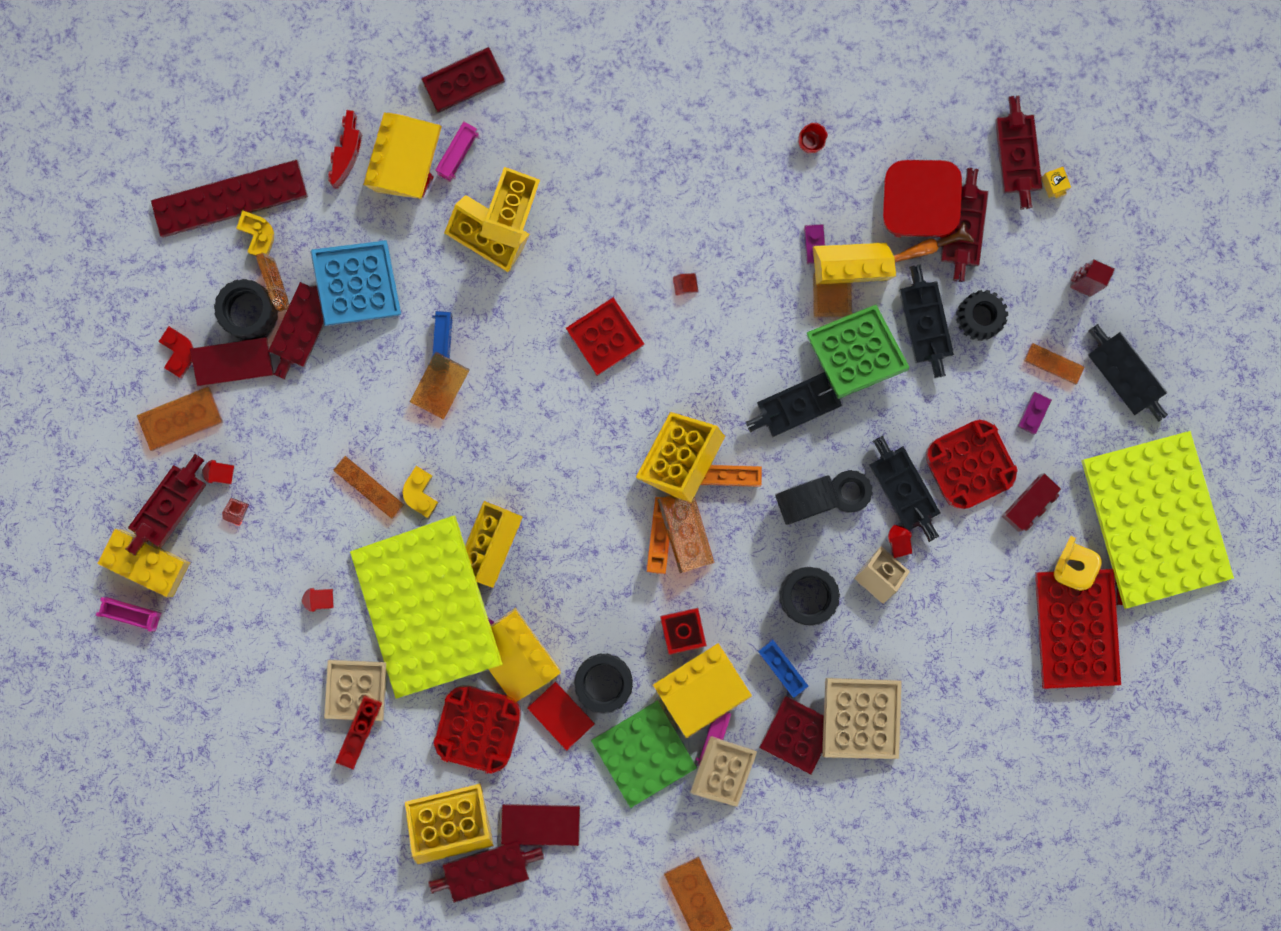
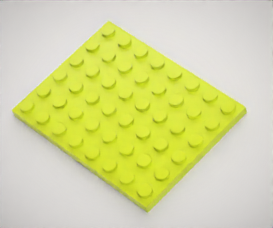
(1157, 519)
(426, 607)

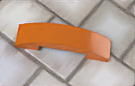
(658, 543)

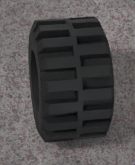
(993, 304)

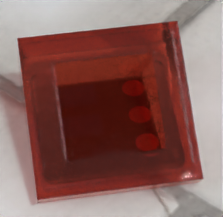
(685, 283)
(235, 511)

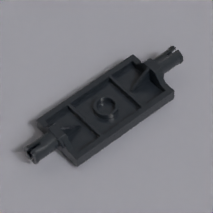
(926, 322)
(1127, 373)
(796, 405)
(905, 489)

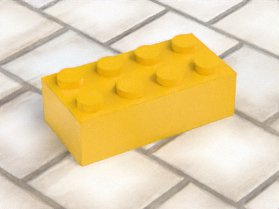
(510, 207)
(150, 567)

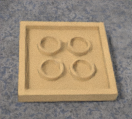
(349, 683)
(723, 771)

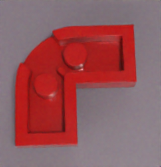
(181, 358)

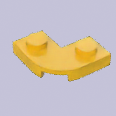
(260, 229)
(414, 494)

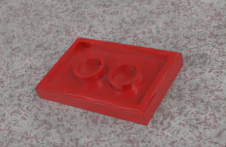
(561, 715)

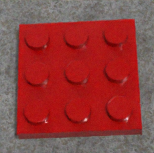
(605, 336)

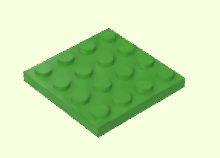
(857, 351)
(643, 754)

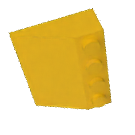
(402, 156)
(681, 456)
(523, 657)
(702, 690)
(448, 824)

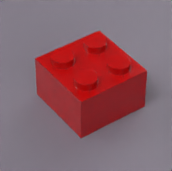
(683, 631)

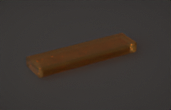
(368, 487)

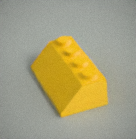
(465, 227)
(853, 263)
(491, 541)

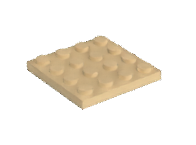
(862, 718)

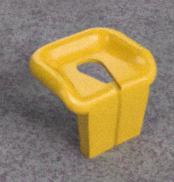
(1077, 579)

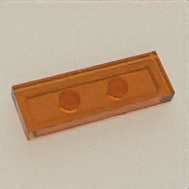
(1054, 363)

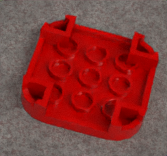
(922, 198)
(971, 464)
(477, 728)

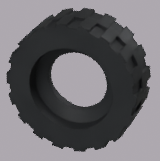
(865, 490)

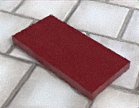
(463, 79)
(231, 361)
(540, 824)

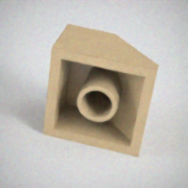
(882, 575)

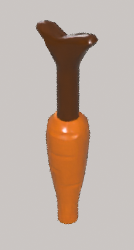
(931, 245)

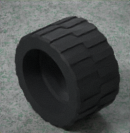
(225, 300)
(807, 499)
(832, 596)
(606, 706)

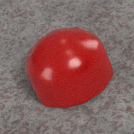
(812, 138)

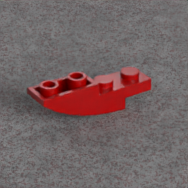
(345, 157)
(358, 732)

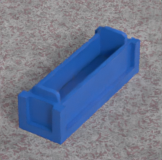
(442, 333)
(783, 668)

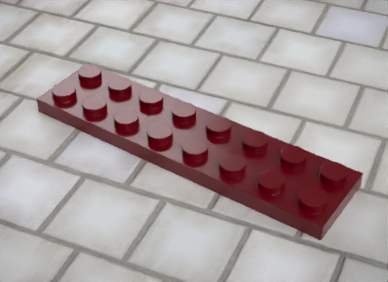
(229, 198)

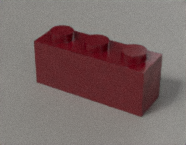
(1091, 277)
(1032, 503)

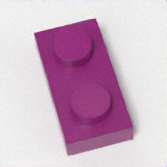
(813, 237)
(1034, 413)

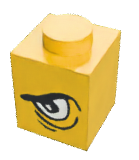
(1056, 183)

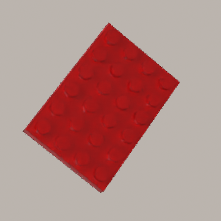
(1078, 632)

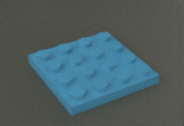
(355, 282)

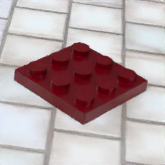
(795, 735)

